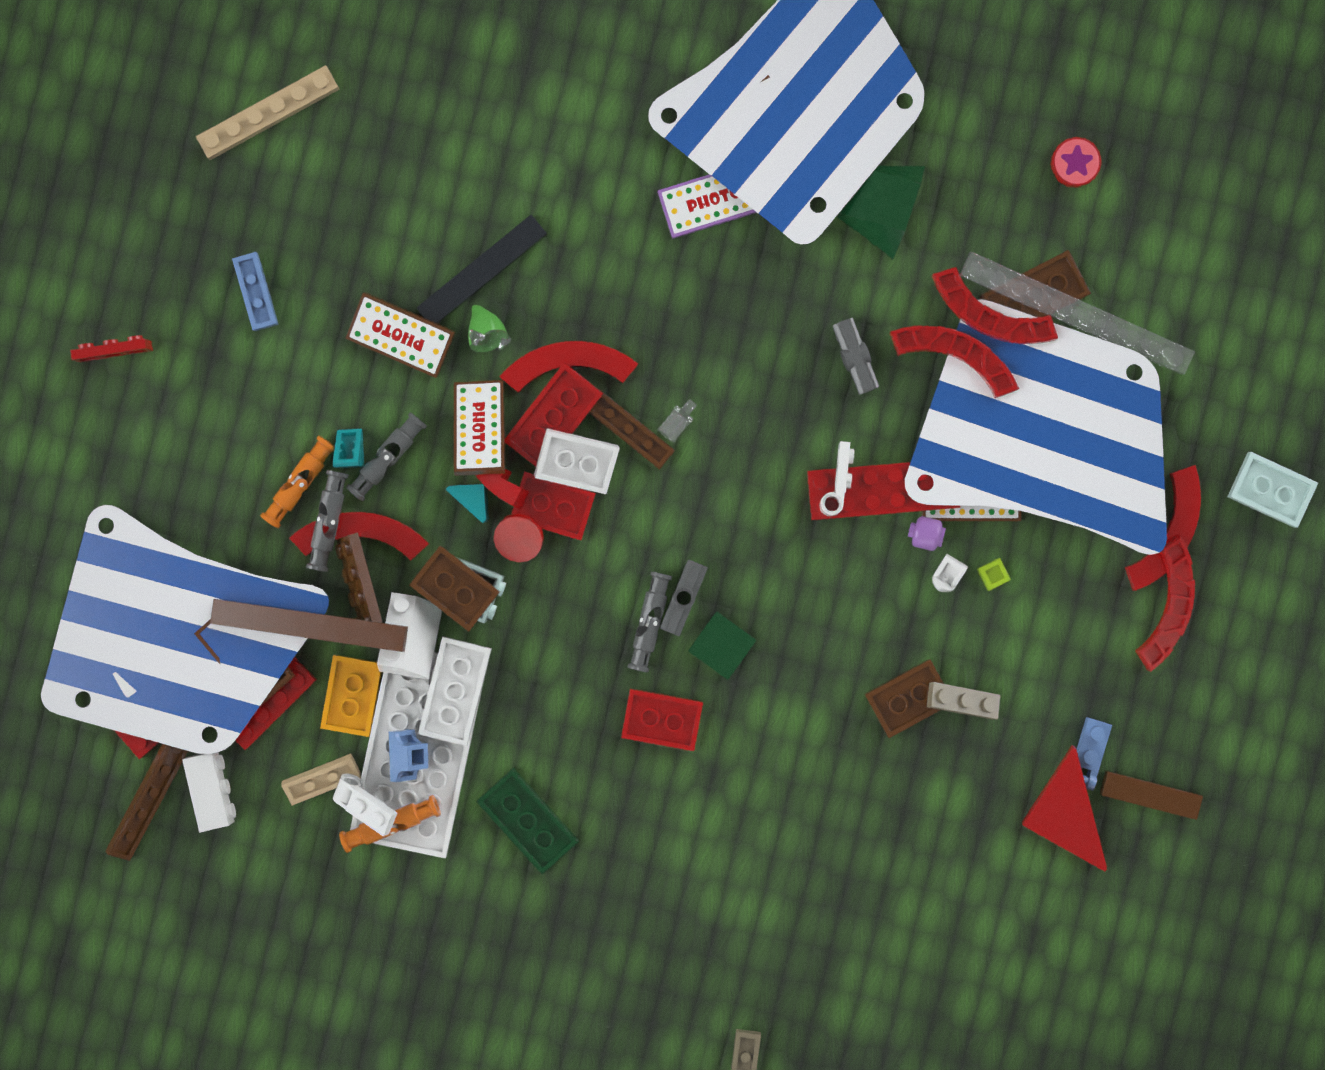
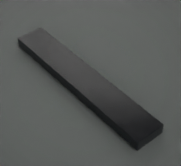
(482, 270)

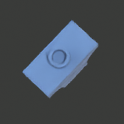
(406, 755)

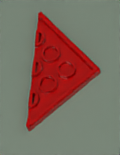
(1065, 813)

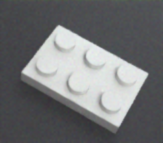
(576, 461)

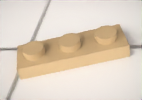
(319, 779)

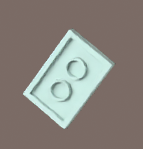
(1272, 489)

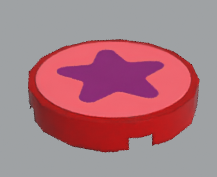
(1076, 162)

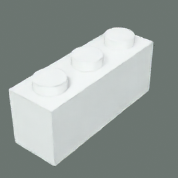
(209, 791)

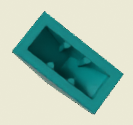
(349, 449)
(472, 498)

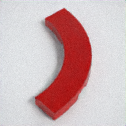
(987, 320)
(959, 346)
(572, 353)
(1184, 523)
(369, 526)
(1178, 605)

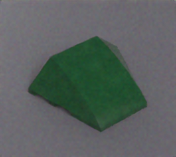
(884, 205)

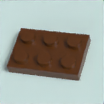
(454, 588)
(904, 698)

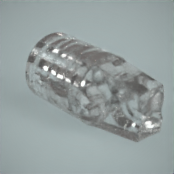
(677, 421)

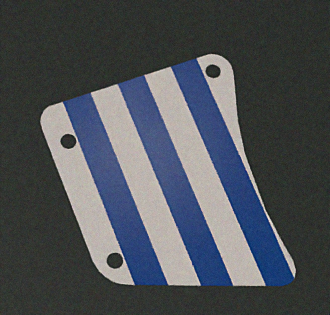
(808, 129)
(1064, 446)
(137, 616)

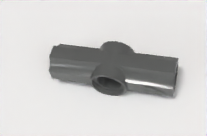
(855, 356)
(677, 613)

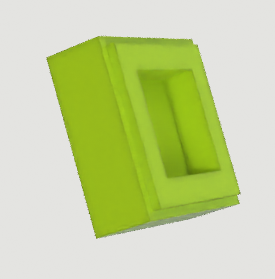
(993, 574)

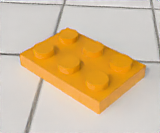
(351, 696)

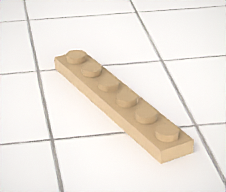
(267, 112)

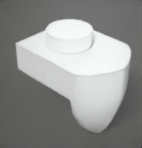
(948, 574)

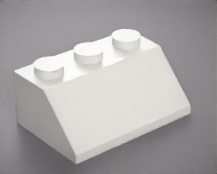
(423, 626)

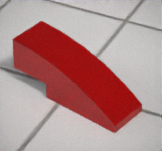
(503, 489)

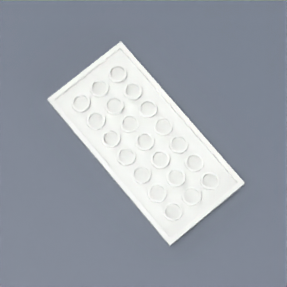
(400, 708)

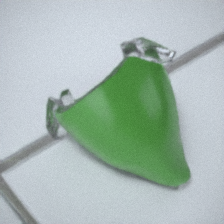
(486, 331)

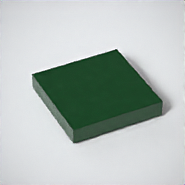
(722, 645)

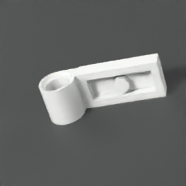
(843, 478)
(364, 805)

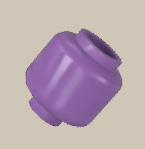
(927, 533)

